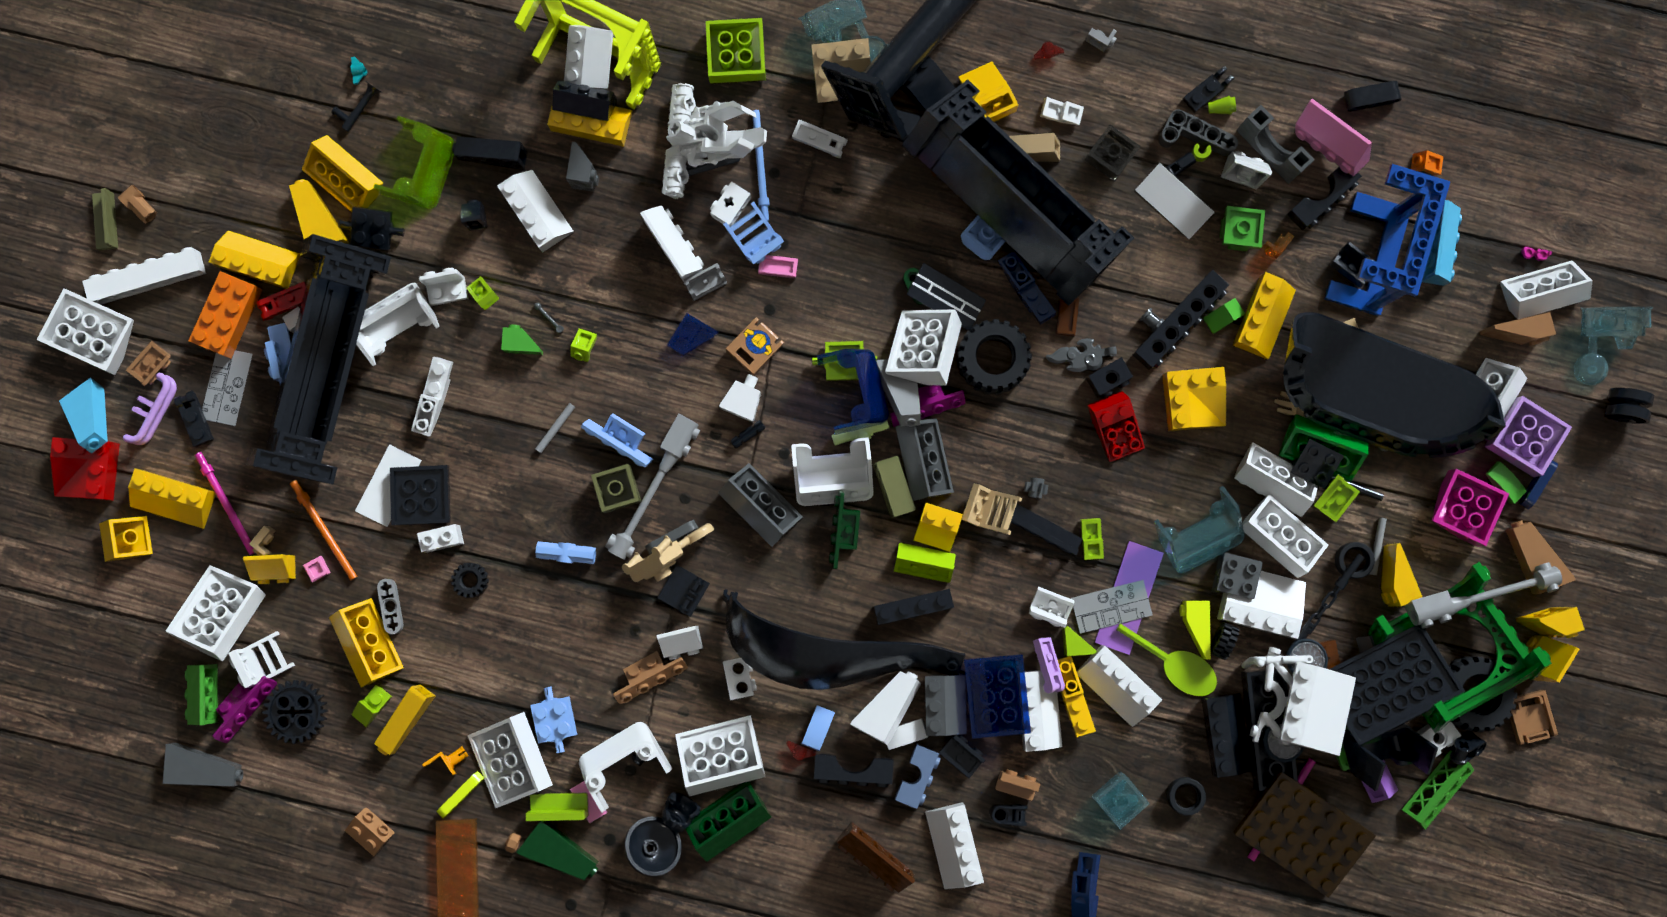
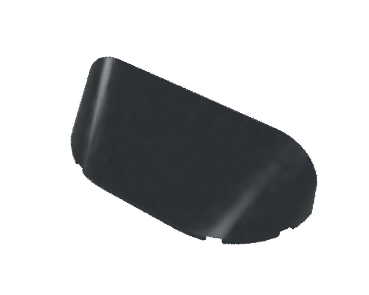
(1386, 391)

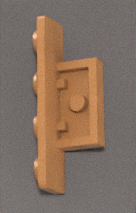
(647, 674)

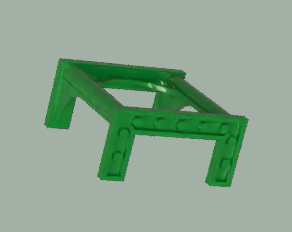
(1526, 667)

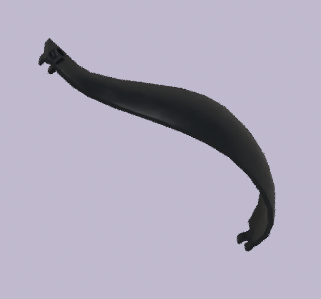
(824, 662)

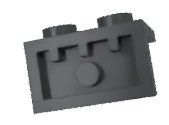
(1237, 576)

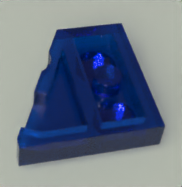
(690, 335)

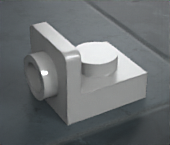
(1099, 40)

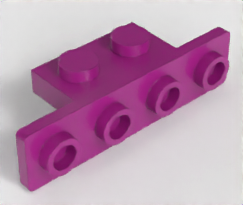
(934, 402)
(240, 706)

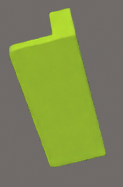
(924, 562)
(558, 807)

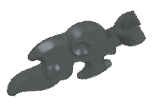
(1081, 361)

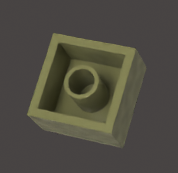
(616, 488)

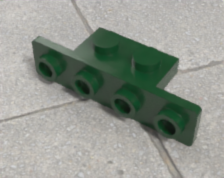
(846, 529)

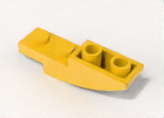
(1074, 699)

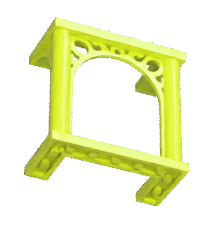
(631, 46)

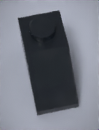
(473, 215)

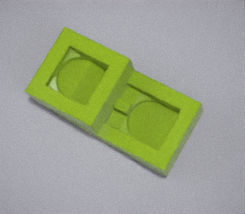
(1092, 539)

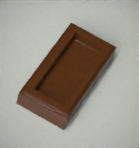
(1067, 318)

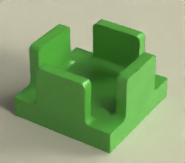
(1242, 228)

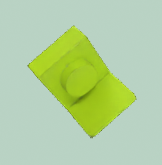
(482, 293)
(372, 704)

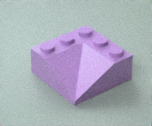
(1529, 437)

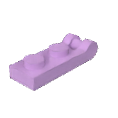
(1049, 665)

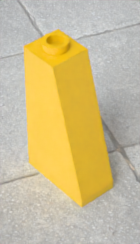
(313, 213)
(404, 719)

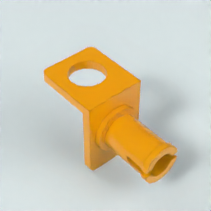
(449, 760)

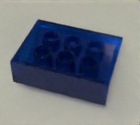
(997, 696)

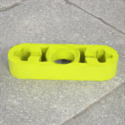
(460, 794)

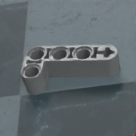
(1199, 137)

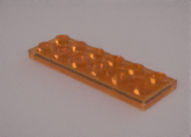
(457, 868)

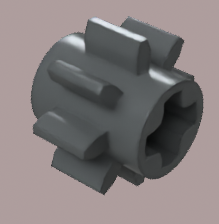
(1036, 488)

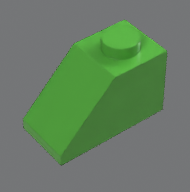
(518, 341)

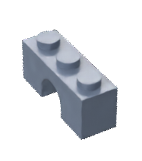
(912, 793)

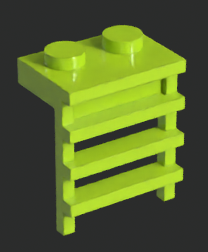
(1336, 498)

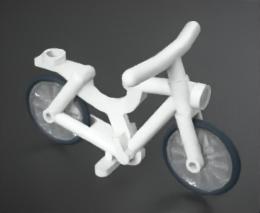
(1303, 651)

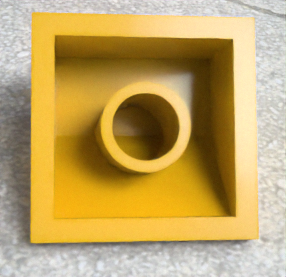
(937, 527)
(125, 538)
(270, 568)

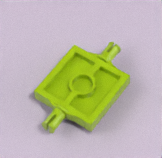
(834, 371)

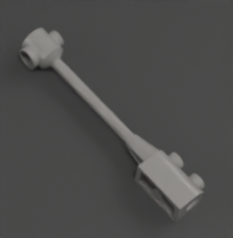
(675, 446)
(1442, 606)

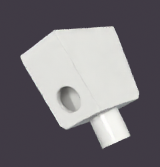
(742, 399)

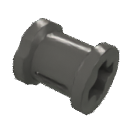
(1151, 320)

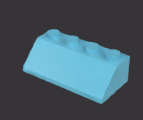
(1443, 254)

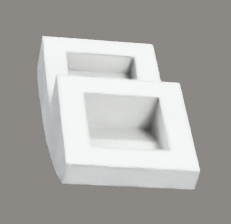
(1061, 112)
(908, 733)

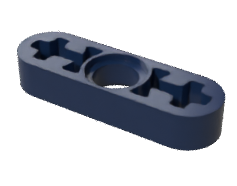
(1537, 486)

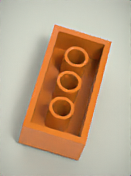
(225, 314)

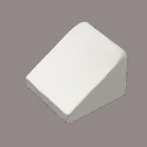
(291, 319)

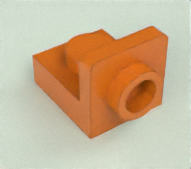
(1427, 162)

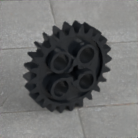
(295, 728)

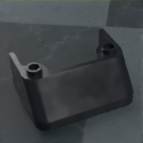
(1400, 745)

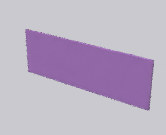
(1137, 565)

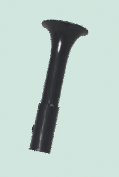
(351, 119)

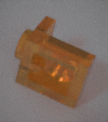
(1278, 247)

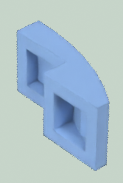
(818, 728)

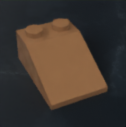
(1523, 331)

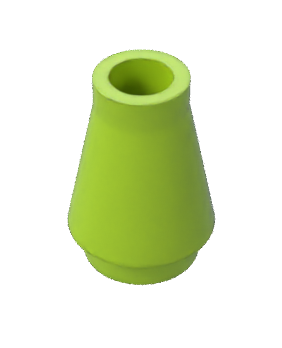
(1222, 106)

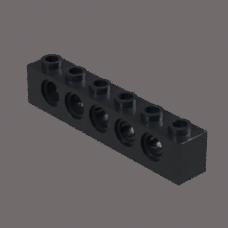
(1211, 282)

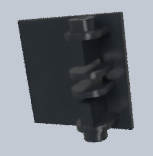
(1316, 463)
(683, 590)

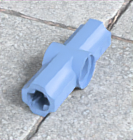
(565, 552)

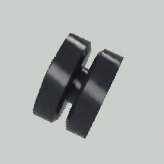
(1629, 405)

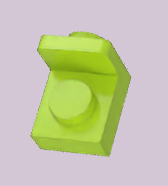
(583, 345)

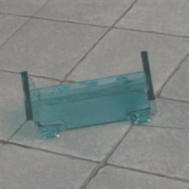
(1206, 538)

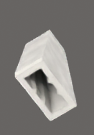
(888, 708)

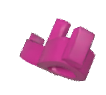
(1539, 254)

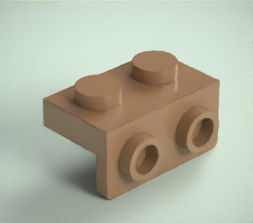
(149, 363)
(1018, 786)
(369, 831)

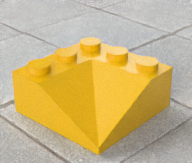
(1195, 398)

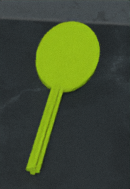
(1183, 668)

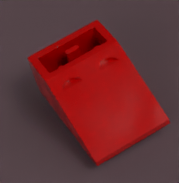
(1116, 425)

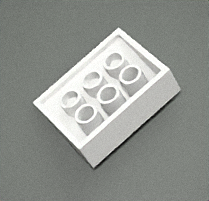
(87, 331)
(924, 346)
(1274, 610)
(216, 612)
(1317, 708)
(719, 755)
(510, 760)

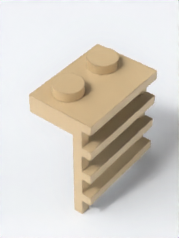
(982, 507)

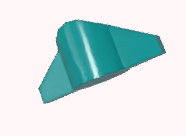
(358, 70)

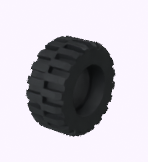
(1012, 339)
(1495, 709)

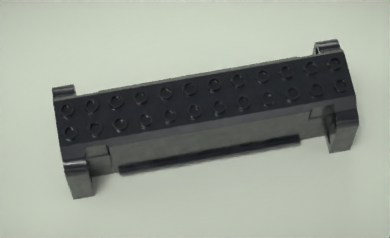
(1014, 193)
(319, 359)

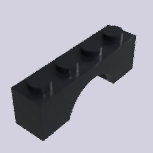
(1307, 210)
(913, 606)
(879, 771)

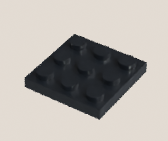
(420, 495)

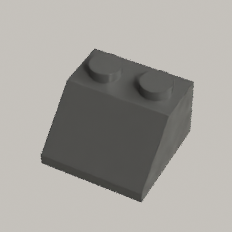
(580, 170)

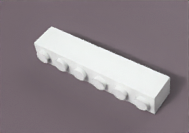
(144, 276)

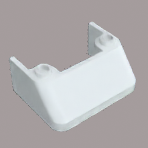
(392, 317)
(634, 738)

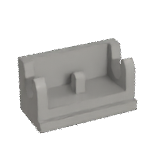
(705, 281)

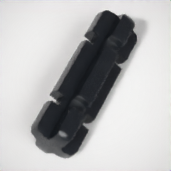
(747, 434)

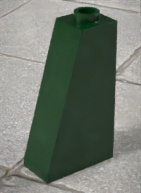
(558, 851)

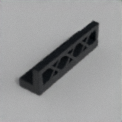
(1046, 530)

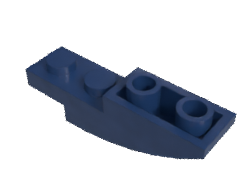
(1026, 288)
(1084, 884)

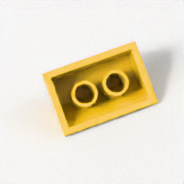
(1554, 622)

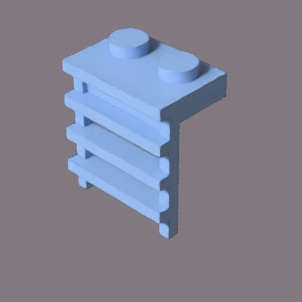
(759, 245)

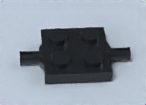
(371, 228)

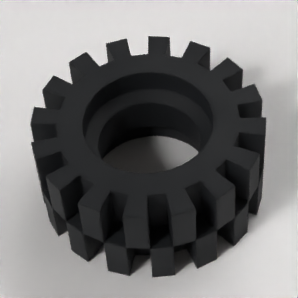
(458, 583)
(1224, 640)

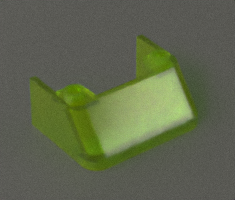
(431, 169)

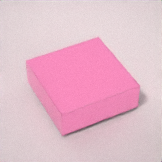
(316, 569)

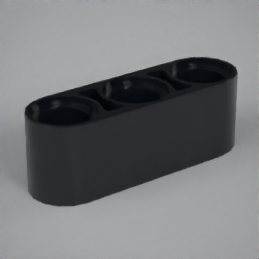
(1372, 96)

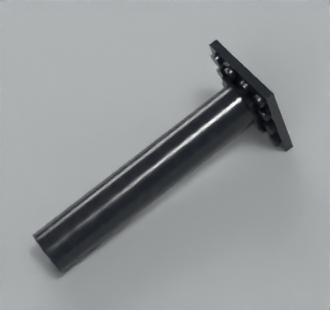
(868, 93)

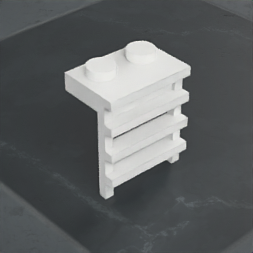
(248, 664)

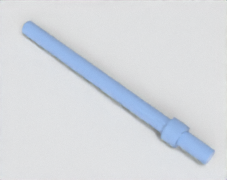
(763, 201)

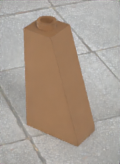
(1533, 551)

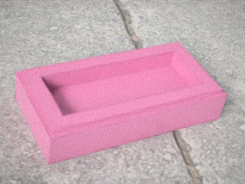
(778, 266)
(593, 810)

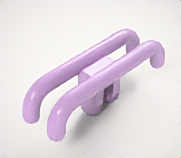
(156, 412)

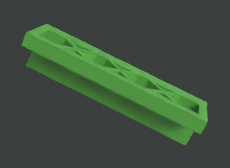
(1442, 795)

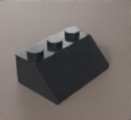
(583, 100)

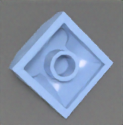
(981, 239)

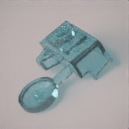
(835, 16)
(1614, 321)

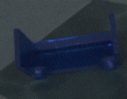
(874, 409)

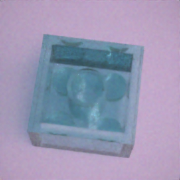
(1120, 800)

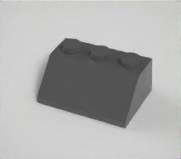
(945, 705)

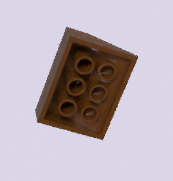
(876, 858)

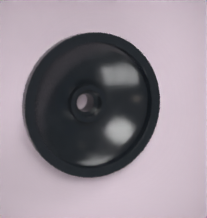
(664, 845)

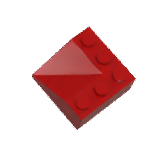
(82, 473)

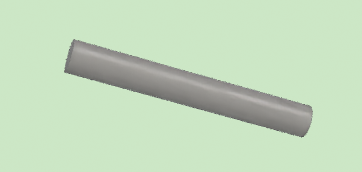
(555, 427)
(1378, 543)

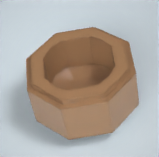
(513, 842)

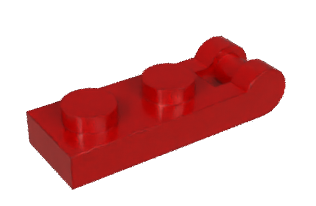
(282, 301)

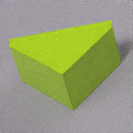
(1074, 644)

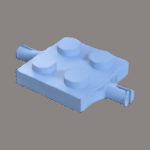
(553, 719)

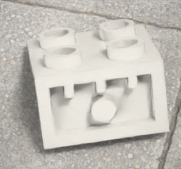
(444, 286)

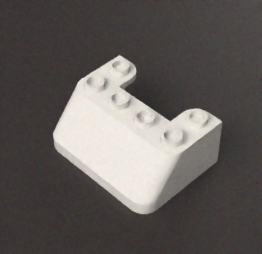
(823, 476)

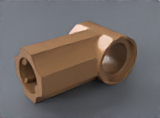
(135, 201)

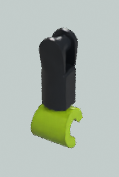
(1189, 159)

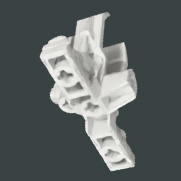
(702, 137)

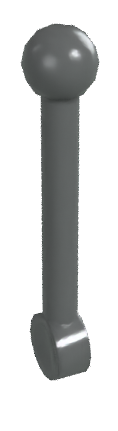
(559, 328)

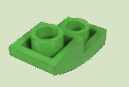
(1505, 480)

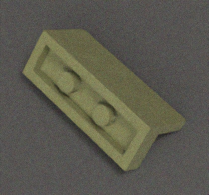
(105, 220)
(894, 487)

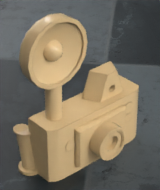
(662, 556)

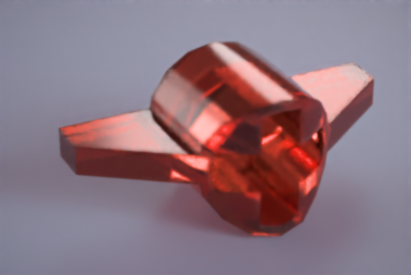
(1048, 50)
(799, 751)

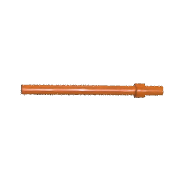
(303, 498)

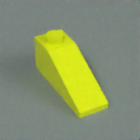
(1197, 621)

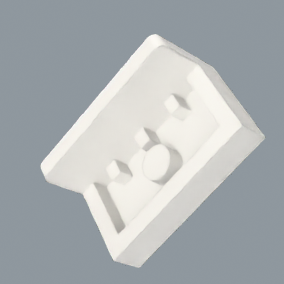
(1051, 607)

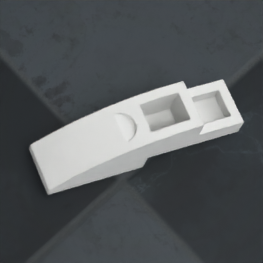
(432, 397)

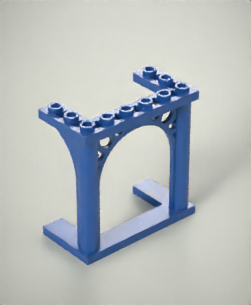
(1383, 279)

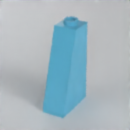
(87, 414)

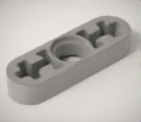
(392, 591)

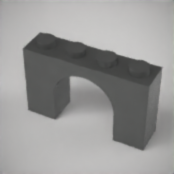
(1256, 132)

